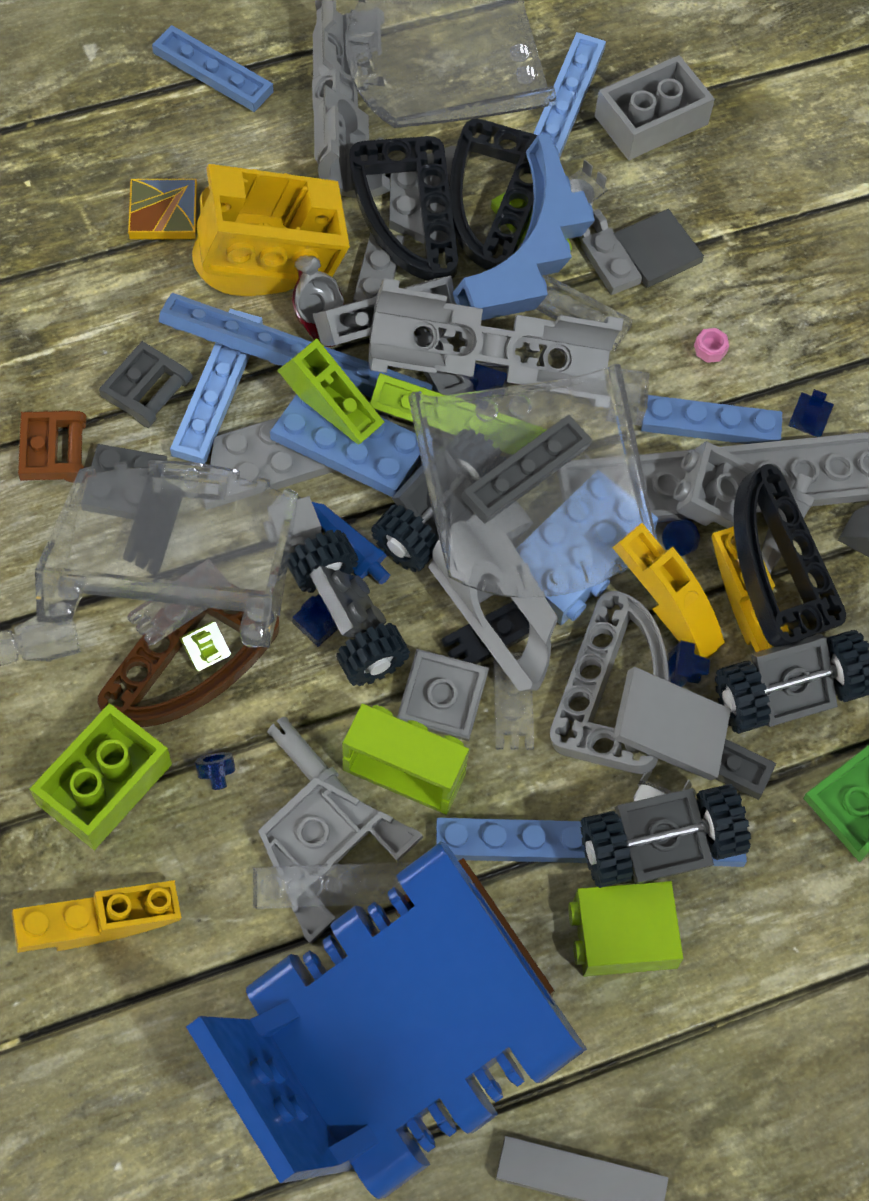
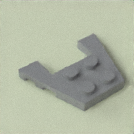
(322, 828)

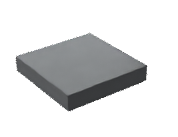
(443, 694)

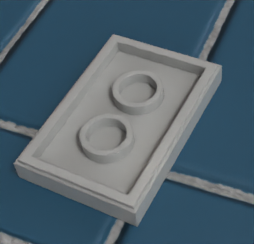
(672, 723)

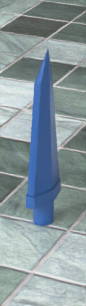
(367, 552)

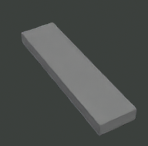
(575, 1175)

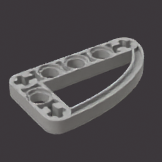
(584, 729)

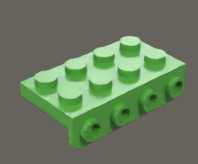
(844, 803)

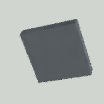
(659, 247)

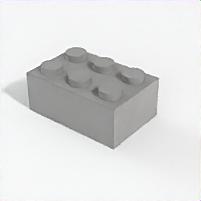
(654, 107)

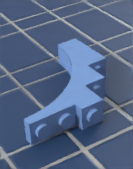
(556, 216)

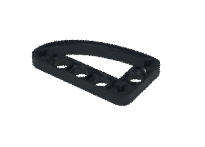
(415, 160)
(516, 189)
(821, 613)

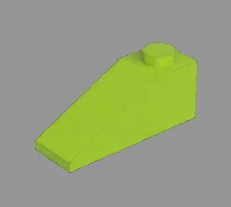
(330, 392)

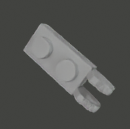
(609, 257)

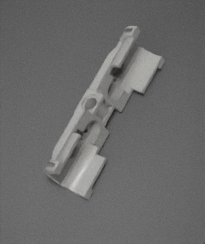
(335, 104)
(401, 311)

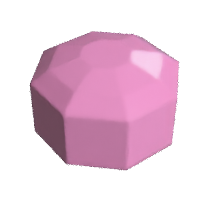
(711, 345)

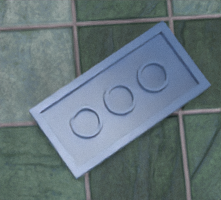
(379, 462)

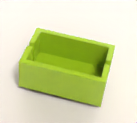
(405, 757)

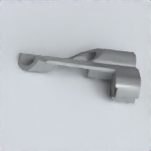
(528, 670)

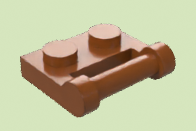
(40, 445)

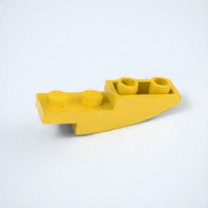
(674, 587)
(736, 590)
(96, 919)

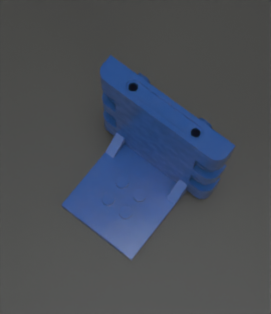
(387, 1034)

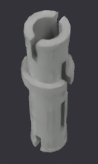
(303, 754)

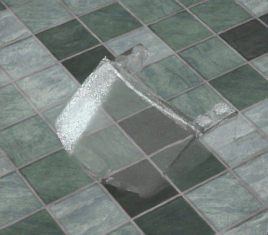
(171, 538)

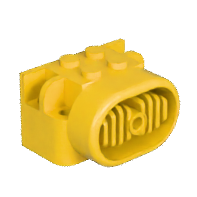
(260, 224)

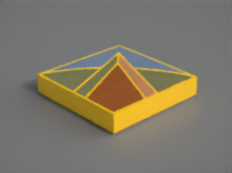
(163, 209)

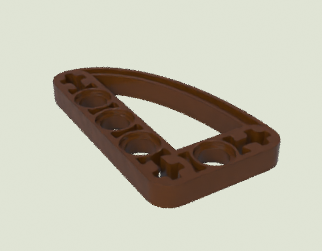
(156, 664)

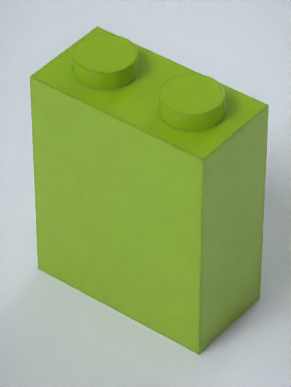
(626, 929)

